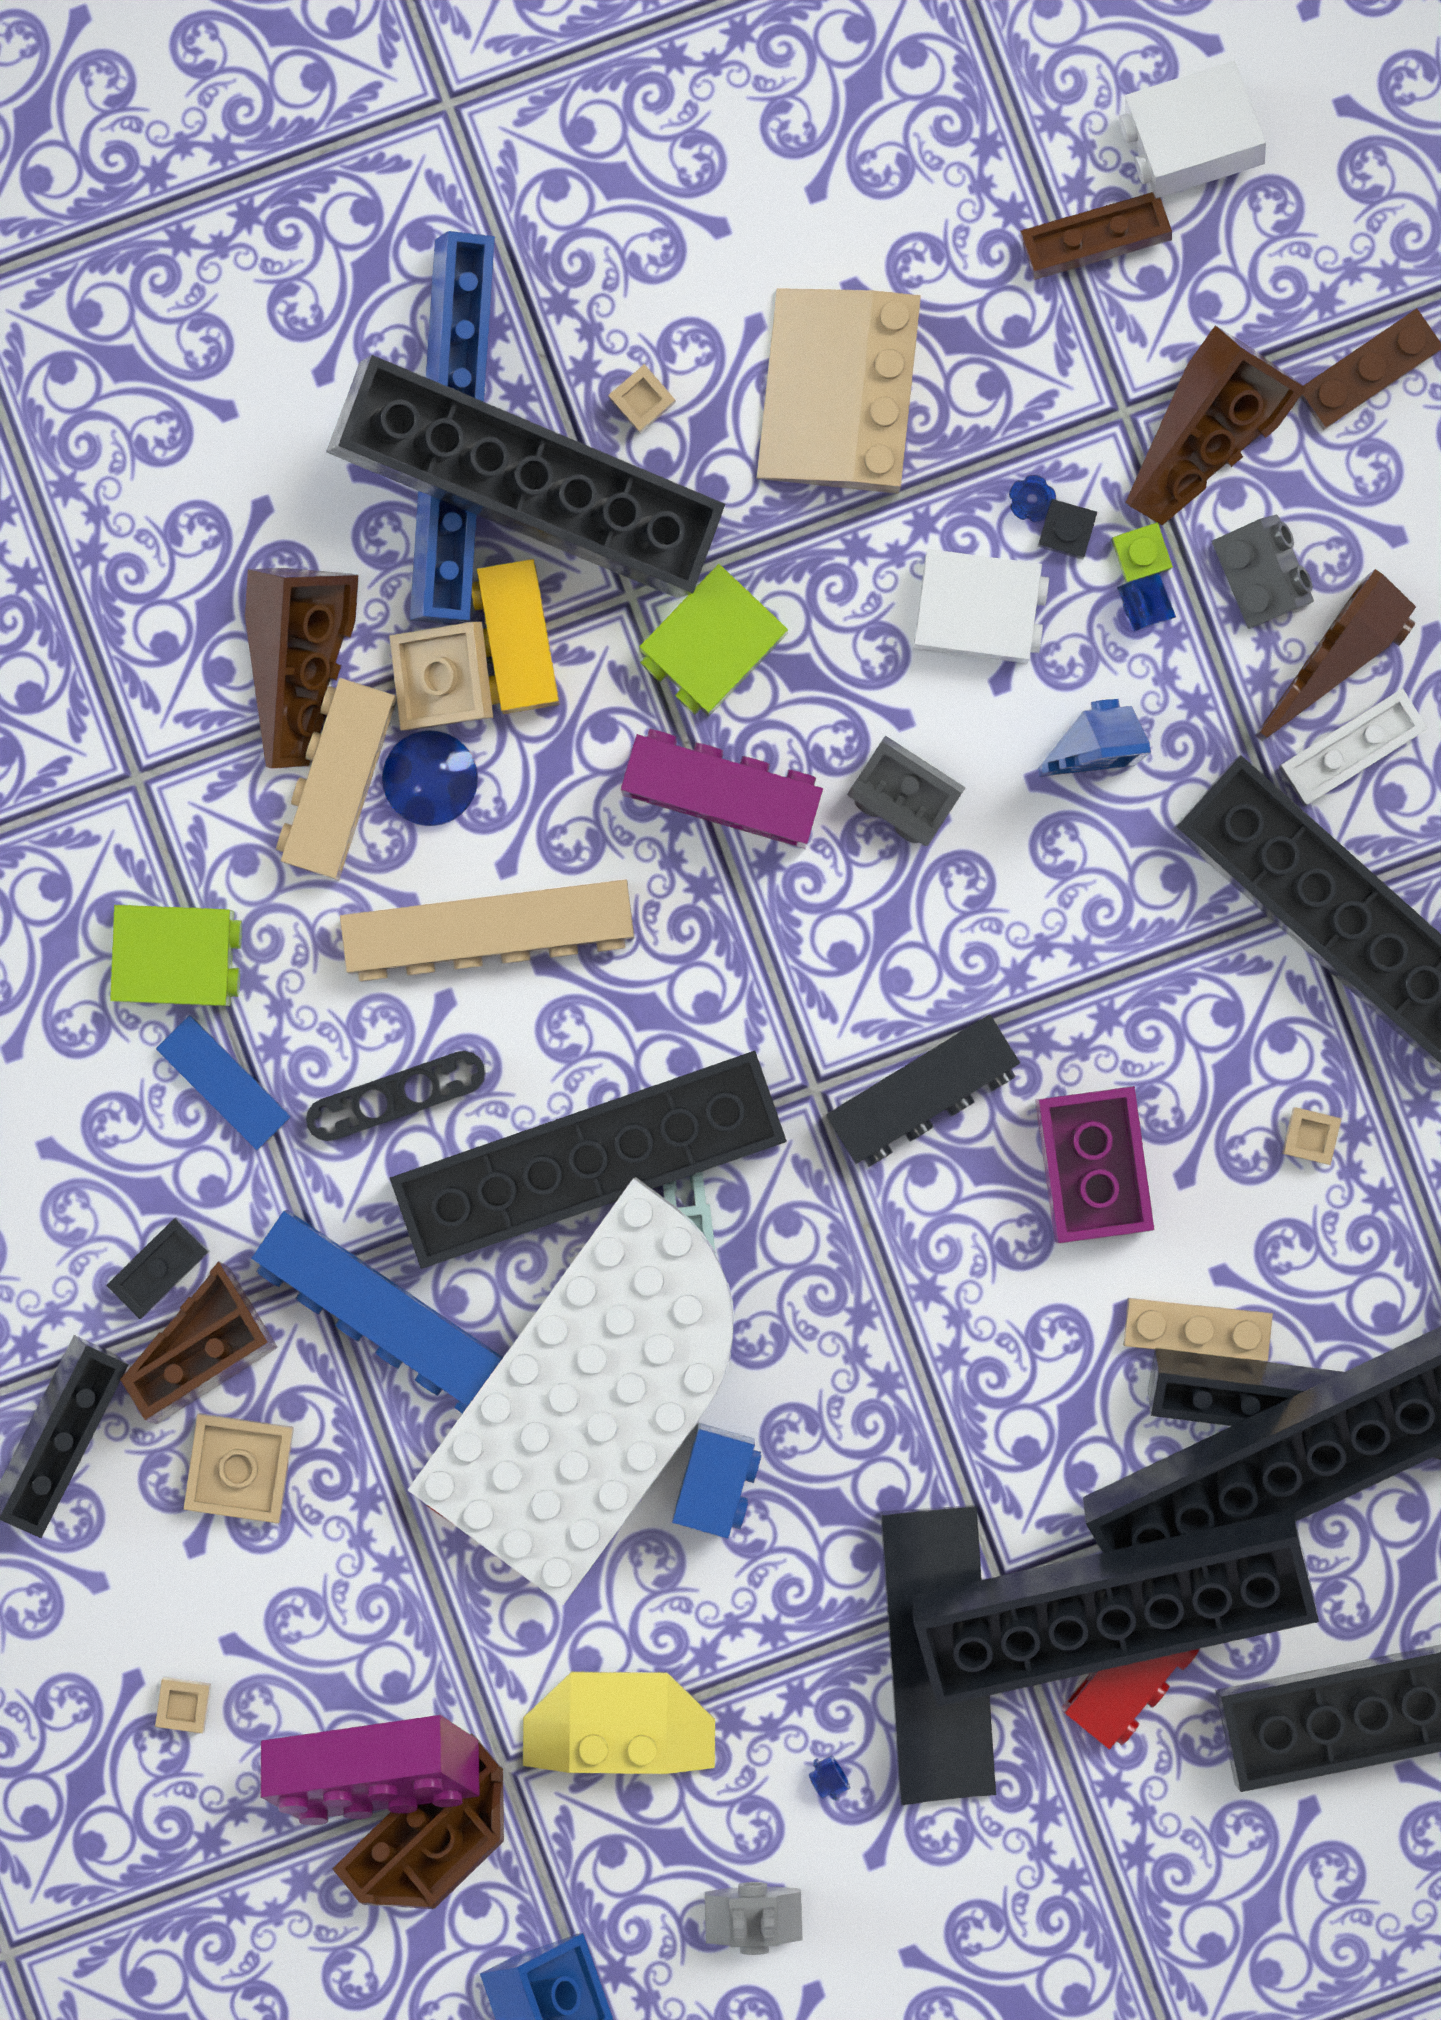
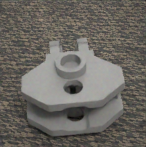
(753, 1917)

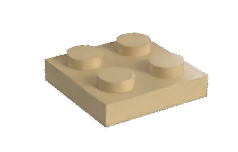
(441, 676)
(238, 1468)

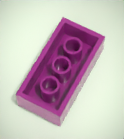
(722, 790)
(370, 1769)

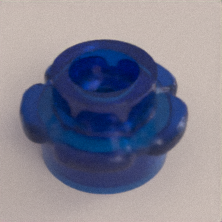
(1035, 486)
(829, 1778)

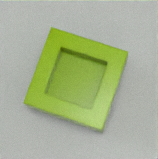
(1141, 552)

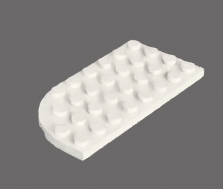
(589, 1396)

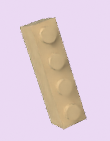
(338, 778)

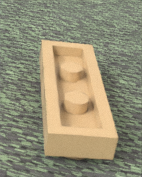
(1198, 1329)

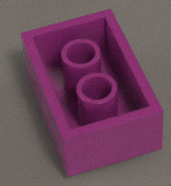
(1094, 1164)

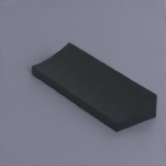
(947, 1747)

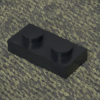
(158, 1268)

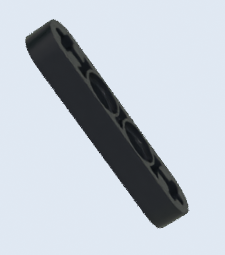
(397, 1100)

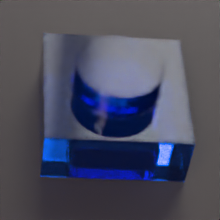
(1146, 602)

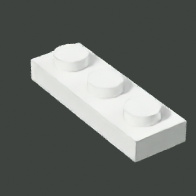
(1353, 747)

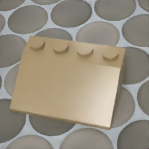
(839, 388)

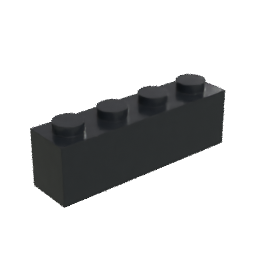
(922, 1090)
(1223, 1387)
(58, 1435)

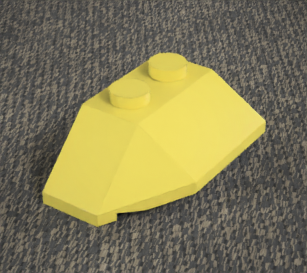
(619, 1726)

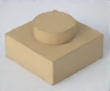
(642, 398)
(1311, 1135)
(183, 1705)

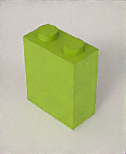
(711, 641)
(174, 955)

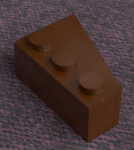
(199, 1349)

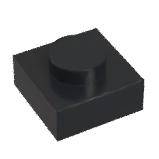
(1067, 529)

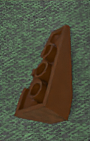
(1216, 412)
(1362, 630)
(294, 642)

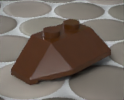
(427, 1852)

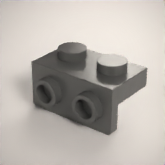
(1263, 570)
(905, 792)

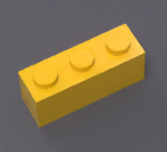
(516, 637)

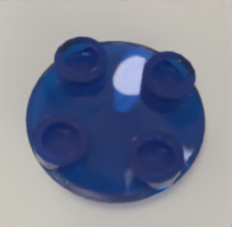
(430, 778)

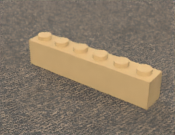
(487, 927)

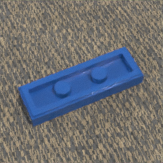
(223, 1082)

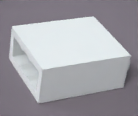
(1193, 130)
(980, 606)

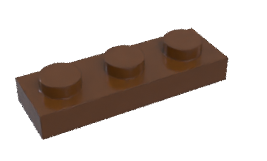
(1096, 235)
(1370, 369)

